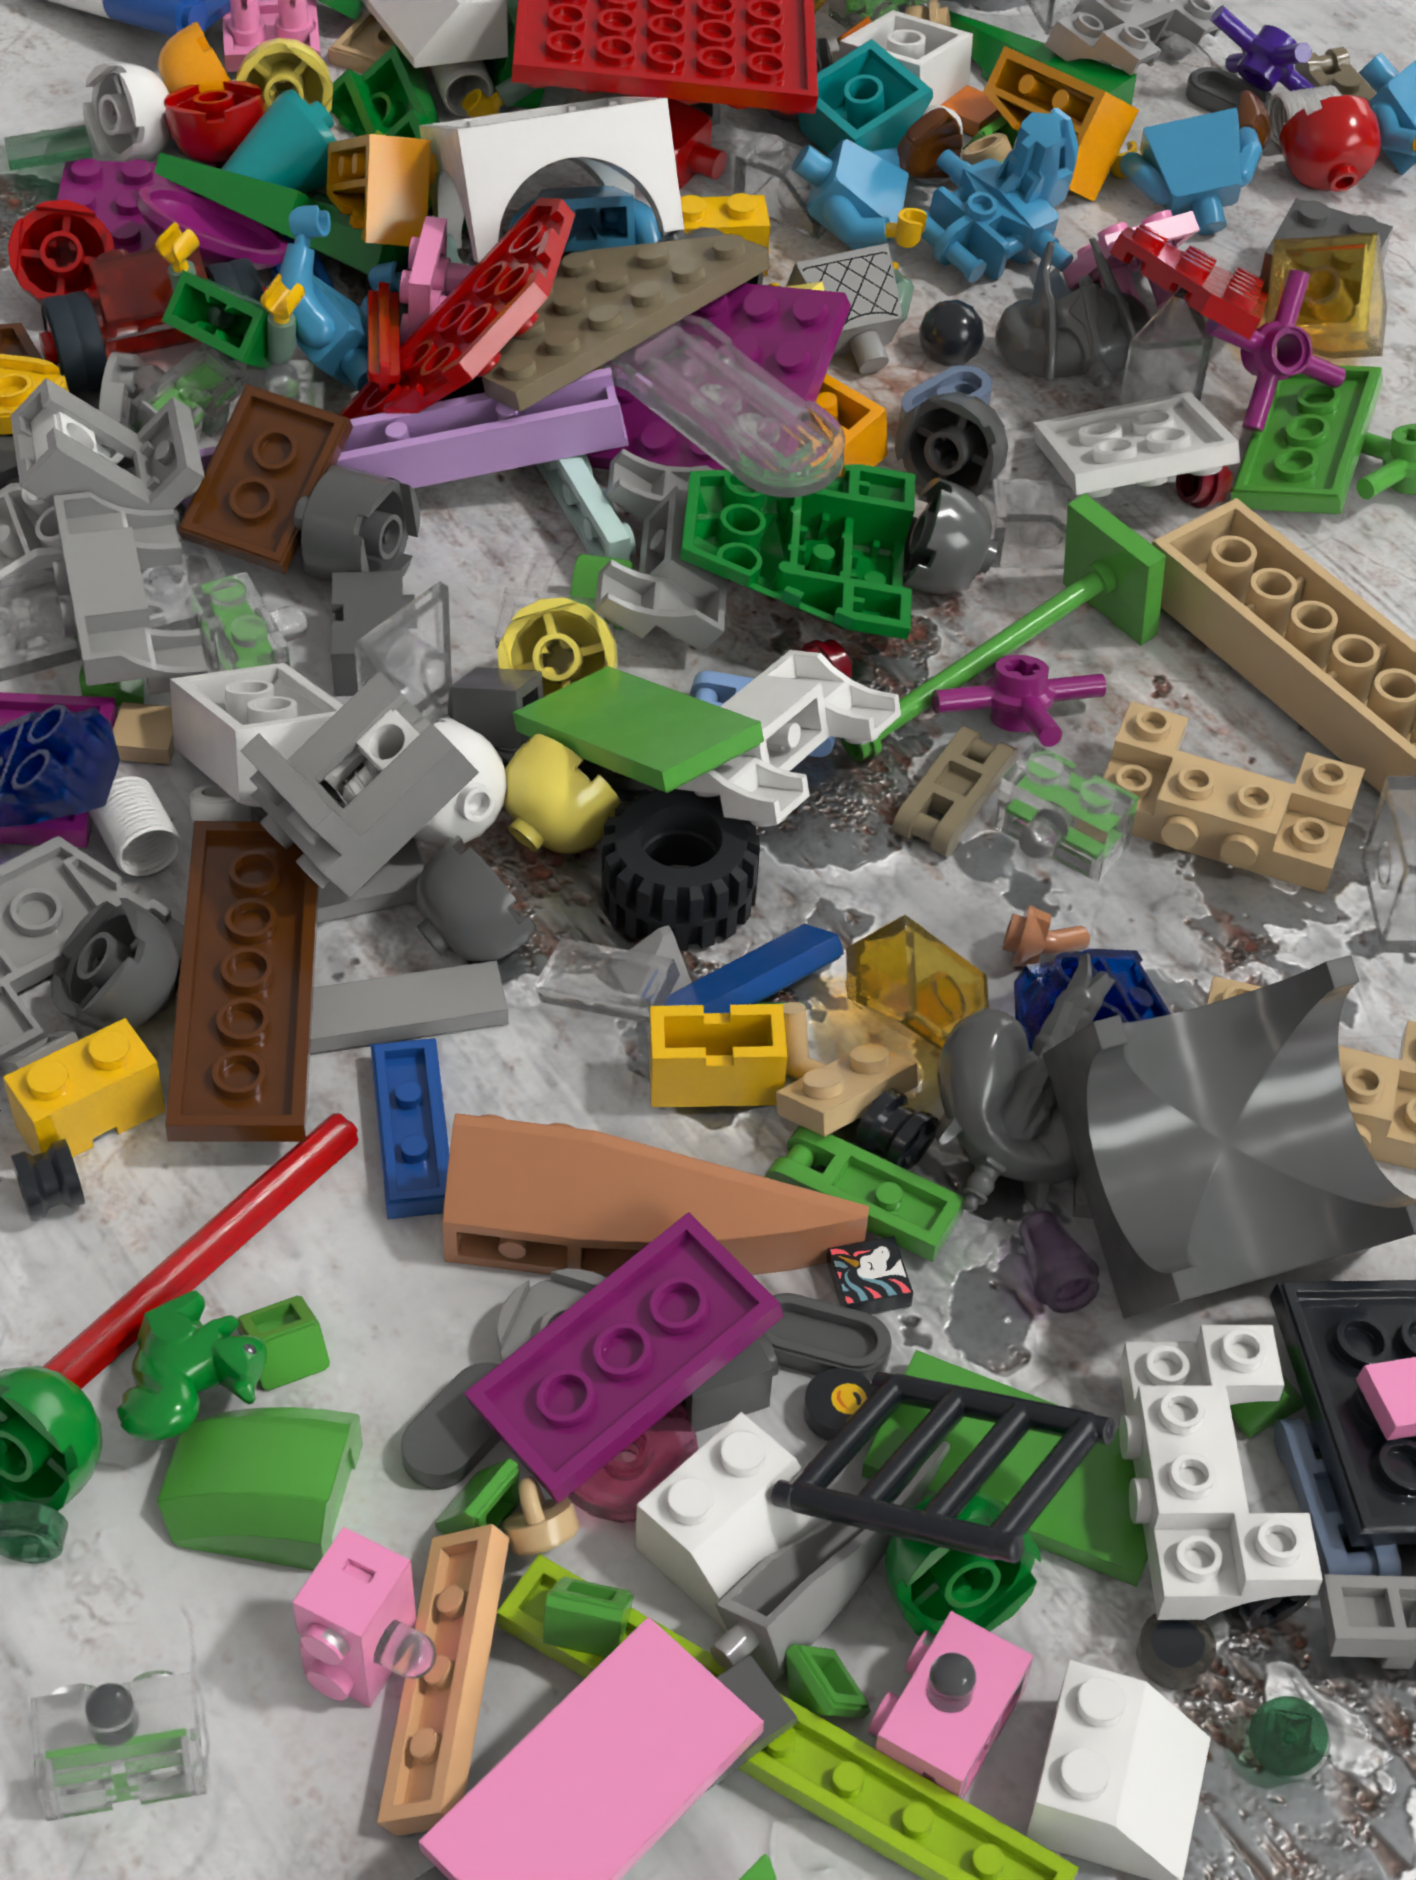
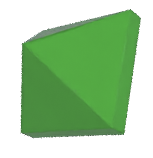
(823, 1683)

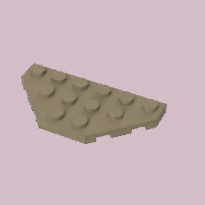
(613, 302)

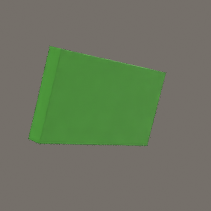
(1309, 444)
(640, 728)
(1085, 1518)

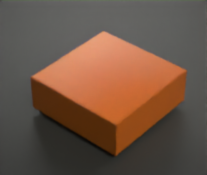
(973, 109)

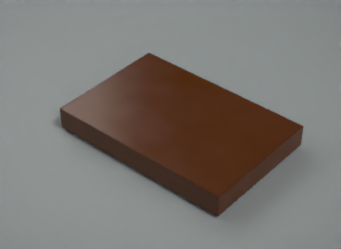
(257, 475)

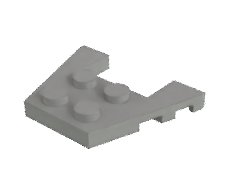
(40, 907)

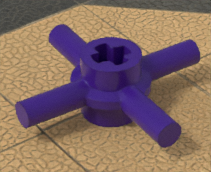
(1264, 56)

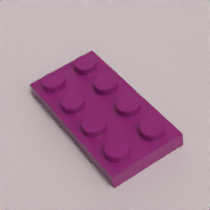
(623, 1356)

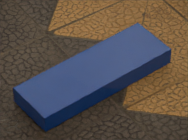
(762, 970)
(411, 1127)

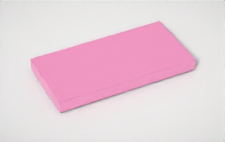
(599, 1771)

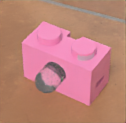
(360, 1621)
(953, 1704)

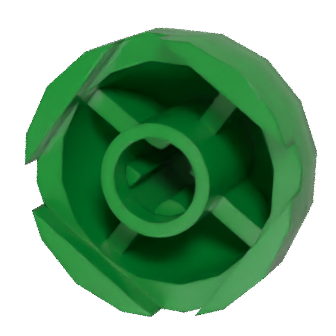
(45, 1437)
(935, 1580)

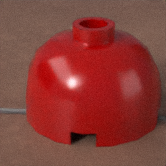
(213, 122)
(1332, 143)
(54, 248)

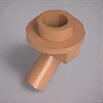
(1030, 937)

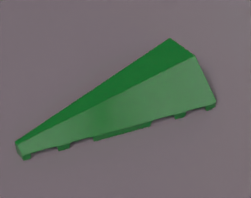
(990, 40)
(386, 99)
(271, 207)

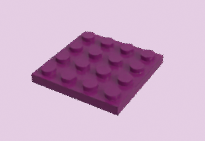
(776, 327)

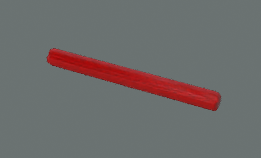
(206, 1249)

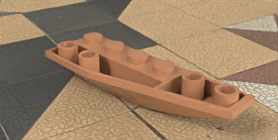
(594, 1200)

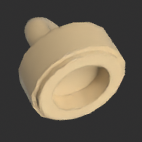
(991, 146)
(540, 1522)

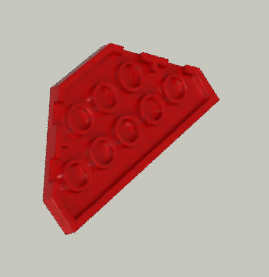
(1212, 291)
(477, 316)

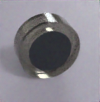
(1176, 1652)

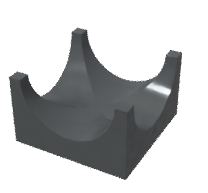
(1223, 1142)

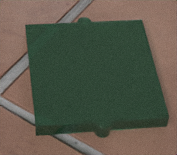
(48, 147)

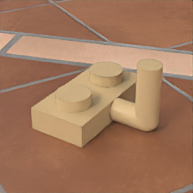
(837, 1092)

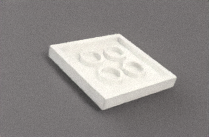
(1136, 444)

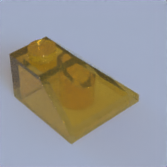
(1344, 296)
(913, 982)

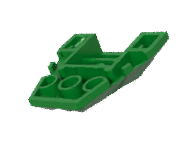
(818, 552)

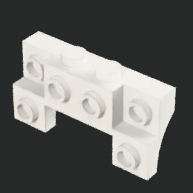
(799, 707)
(1189, 1475)

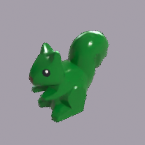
(179, 1361)

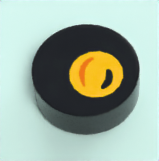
(833, 1399)

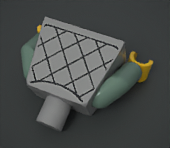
(877, 297)

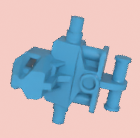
(1006, 206)

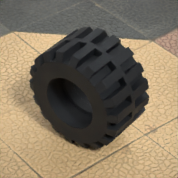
(694, 900)

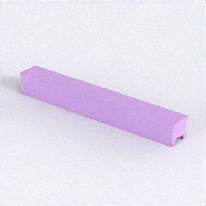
(482, 435)

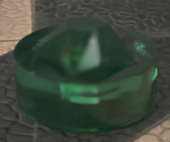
(31, 1532)
(1289, 1738)

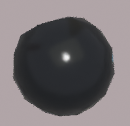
(951, 333)

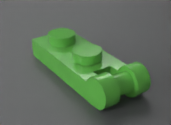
(898, 1200)

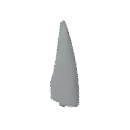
(805, 1586)

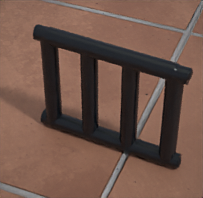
(938, 1520)

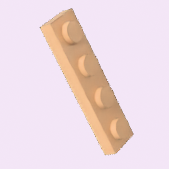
(442, 1708)

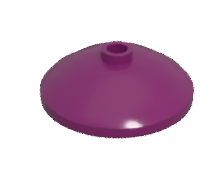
(221, 231)

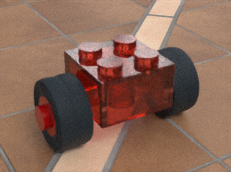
(124, 311)

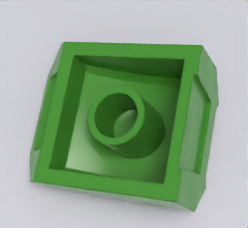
(261, 1483)

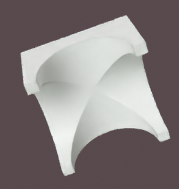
(490, 156)

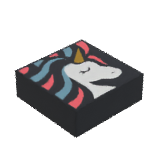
(870, 1276)

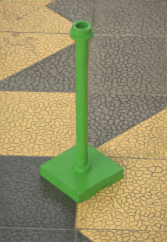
(1102, 566)

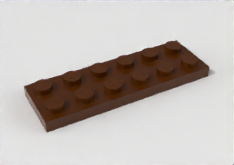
(243, 990)

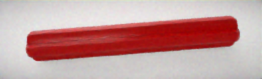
(383, 337)

